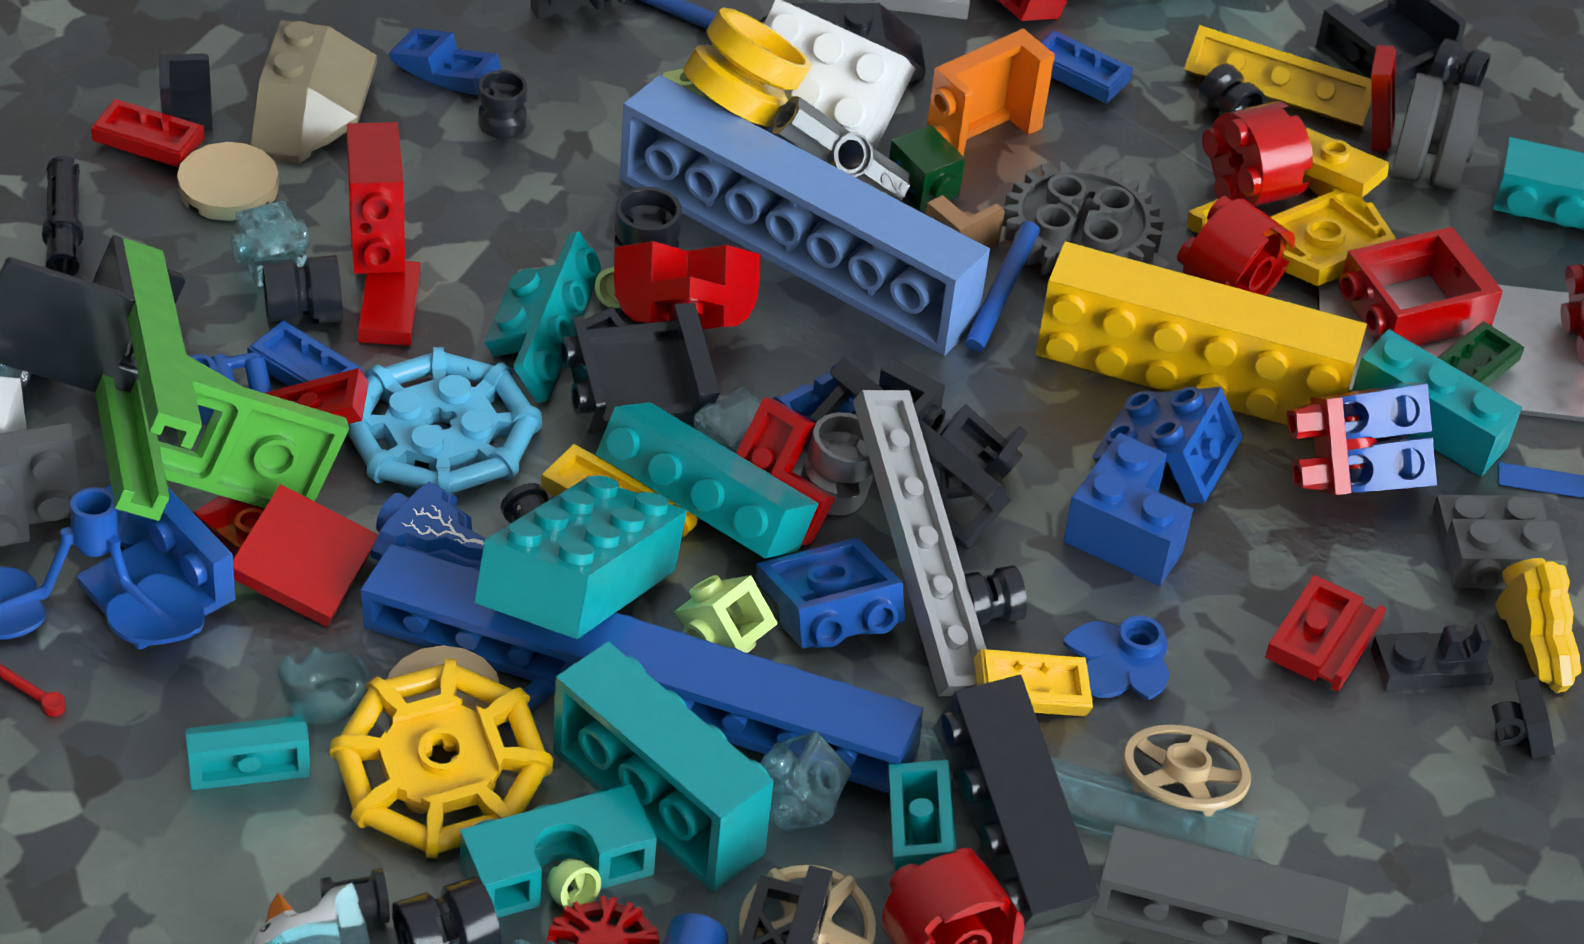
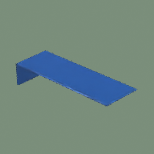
(1541, 480)

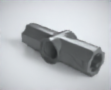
(822, 137)

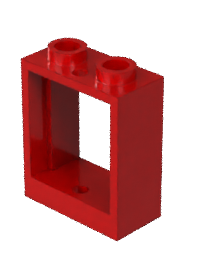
(376, 197)
(1439, 253)

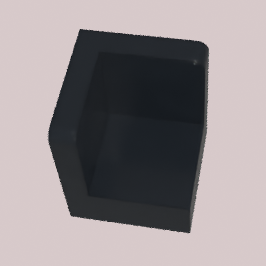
(186, 88)

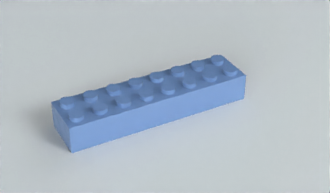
(804, 214)

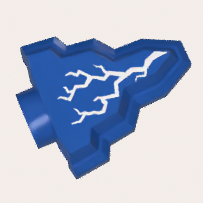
(429, 525)

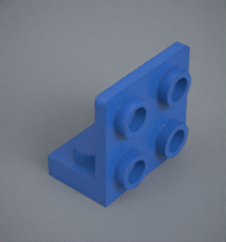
(1187, 425)
(176, 547)

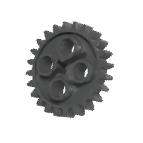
(1117, 224)

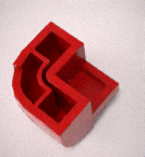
(657, 276)

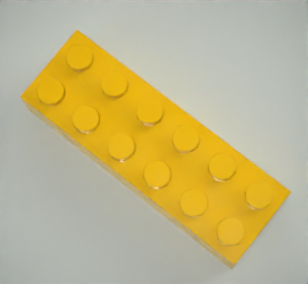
(1193, 333)

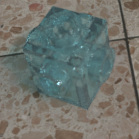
(267, 235)
(805, 783)

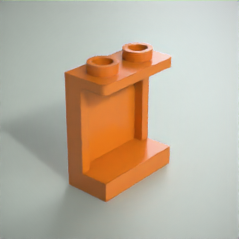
(990, 87)

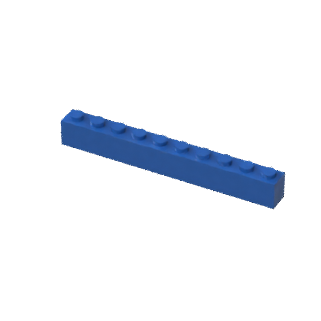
(737, 692)

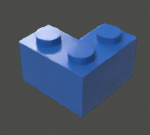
(1124, 516)

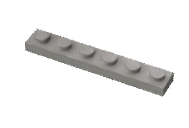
(921, 537)

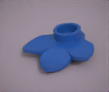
(1122, 656)

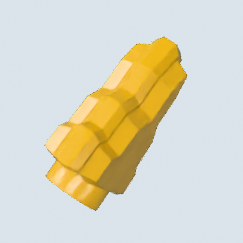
(1541, 619)

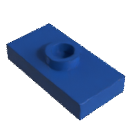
(1086, 68)
(297, 357)

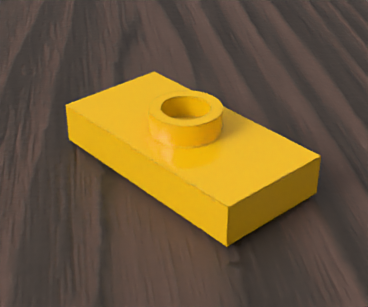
(1344, 165)
(1052, 681)

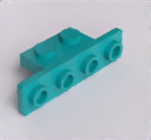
(539, 312)

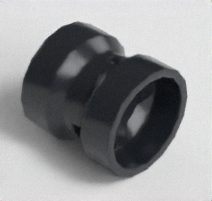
(1460, 65)
(1227, 92)
(502, 103)
(998, 595)

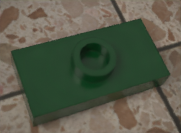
(1483, 353)

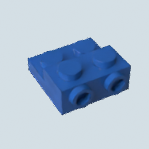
(833, 593)

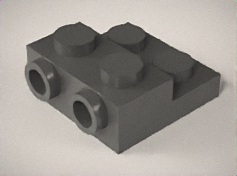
(36, 479)
(1492, 532)

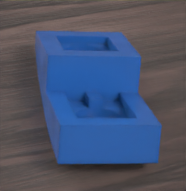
(436, 59)

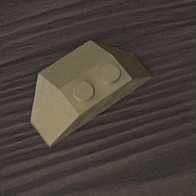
(309, 90)

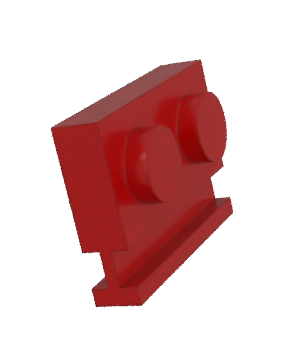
(1325, 633)

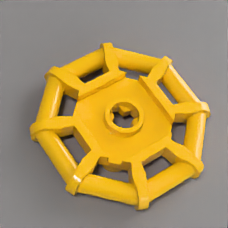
(408, 745)

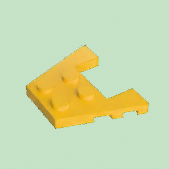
(1322, 231)

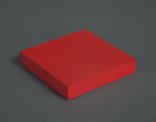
(303, 555)

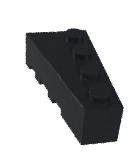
(1016, 800)

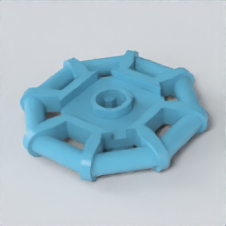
(455, 455)

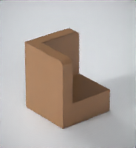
(982, 227)

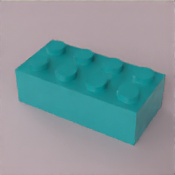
(580, 556)
(693, 785)

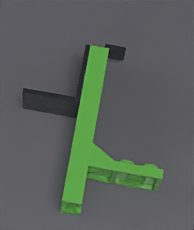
(129, 349)

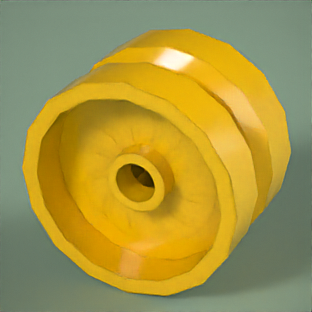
(746, 66)

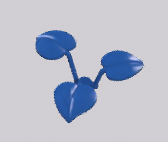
(149, 613)

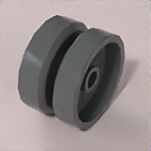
(1438, 132)

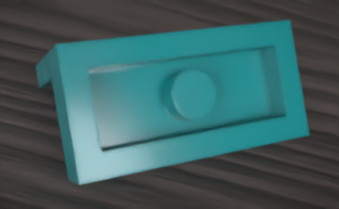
(247, 752)

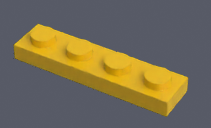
(1284, 76)

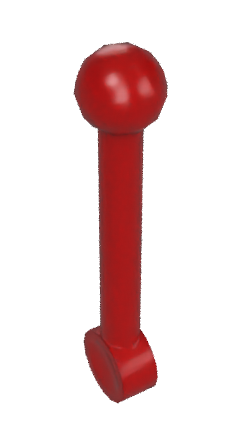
(52, 702)

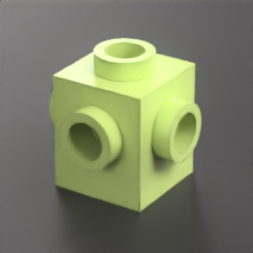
(726, 612)

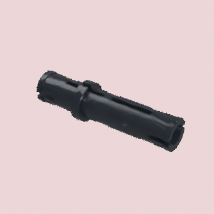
(62, 229)

